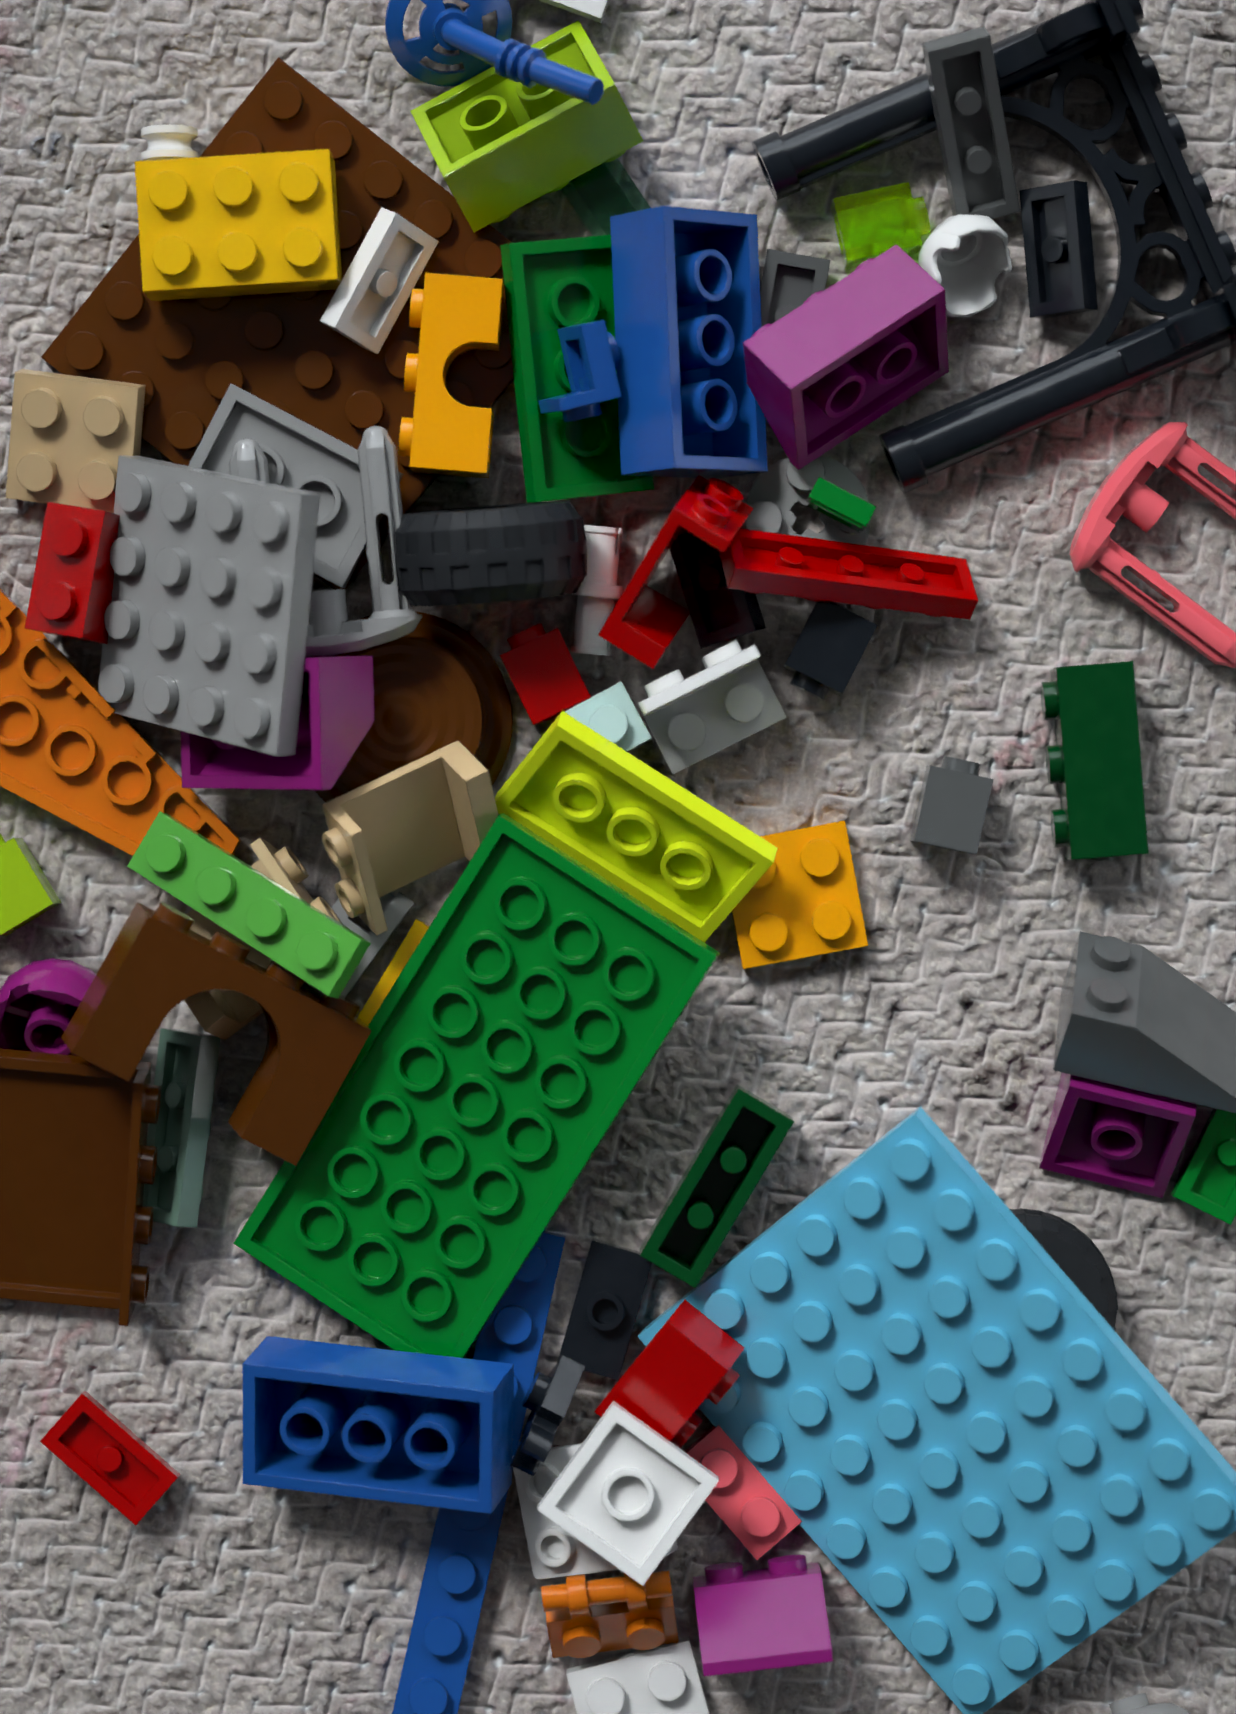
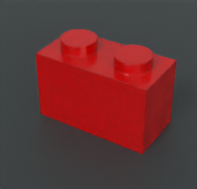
(73, 573)
(676, 1373)

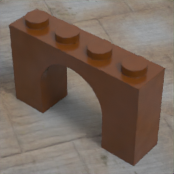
(163, 963)

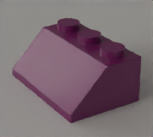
(849, 354)
(331, 725)

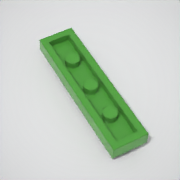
(249, 905)

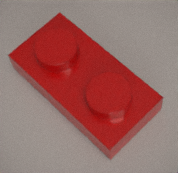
(110, 1457)

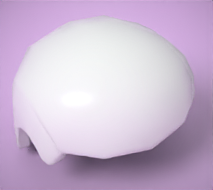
(966, 259)

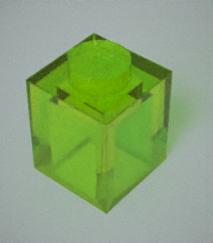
(878, 220)

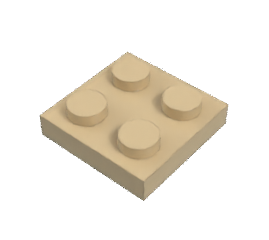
(70, 437)

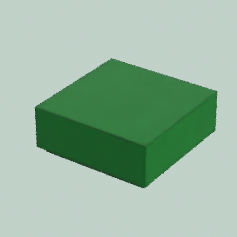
(840, 505)

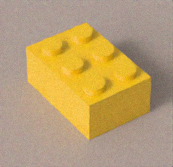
(238, 225)

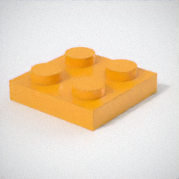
(803, 901)

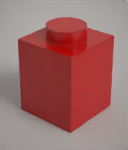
(543, 673)

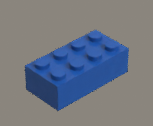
(681, 318)
(378, 1424)

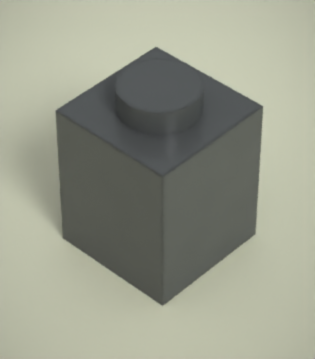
(952, 806)

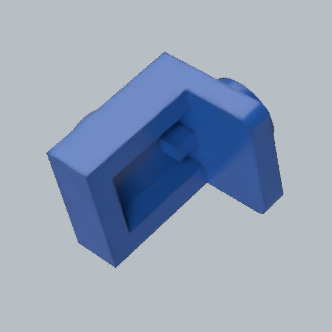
(591, 369)

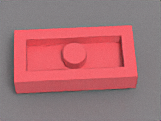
(743, 1495)

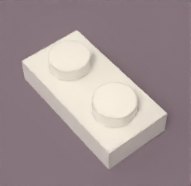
(379, 280)

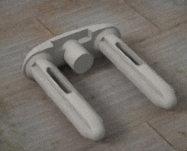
(392, 615)

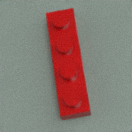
(849, 574)

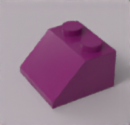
(1115, 1135)
(761, 1616)

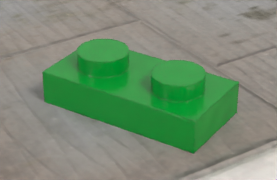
(1210, 1171)

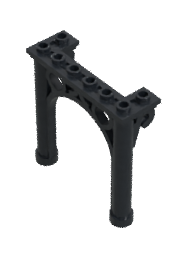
(1096, 367)

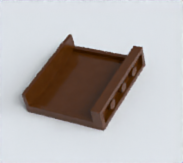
(74, 1181)

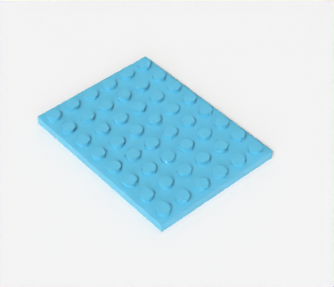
(956, 1418)

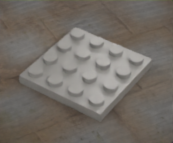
(209, 603)

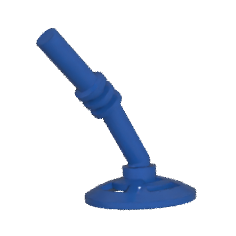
(477, 50)

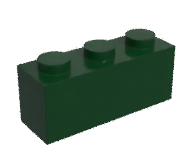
(1095, 761)
(716, 1186)

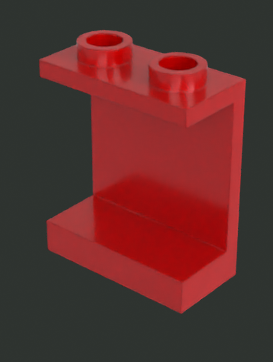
(645, 619)

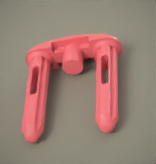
(1127, 495)

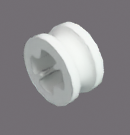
(169, 142)

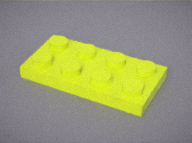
(635, 827)

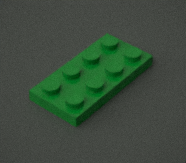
(546, 290)

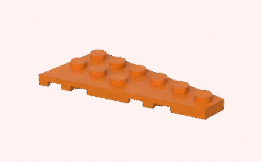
(77, 755)

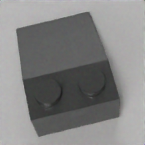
(1144, 1026)

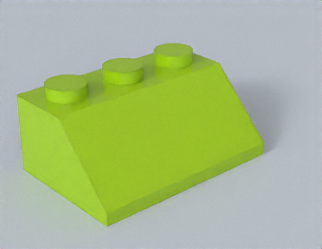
(518, 142)

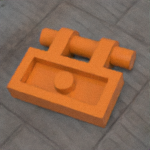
(609, 1614)

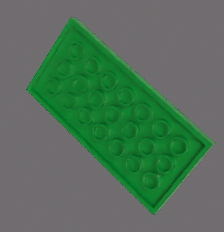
(477, 1095)

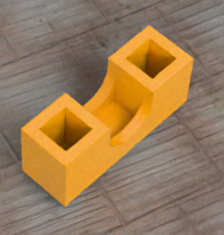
(453, 318)

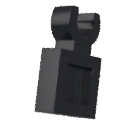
(548, 1401)

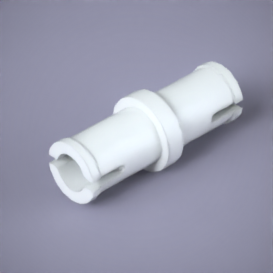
(598, 590)

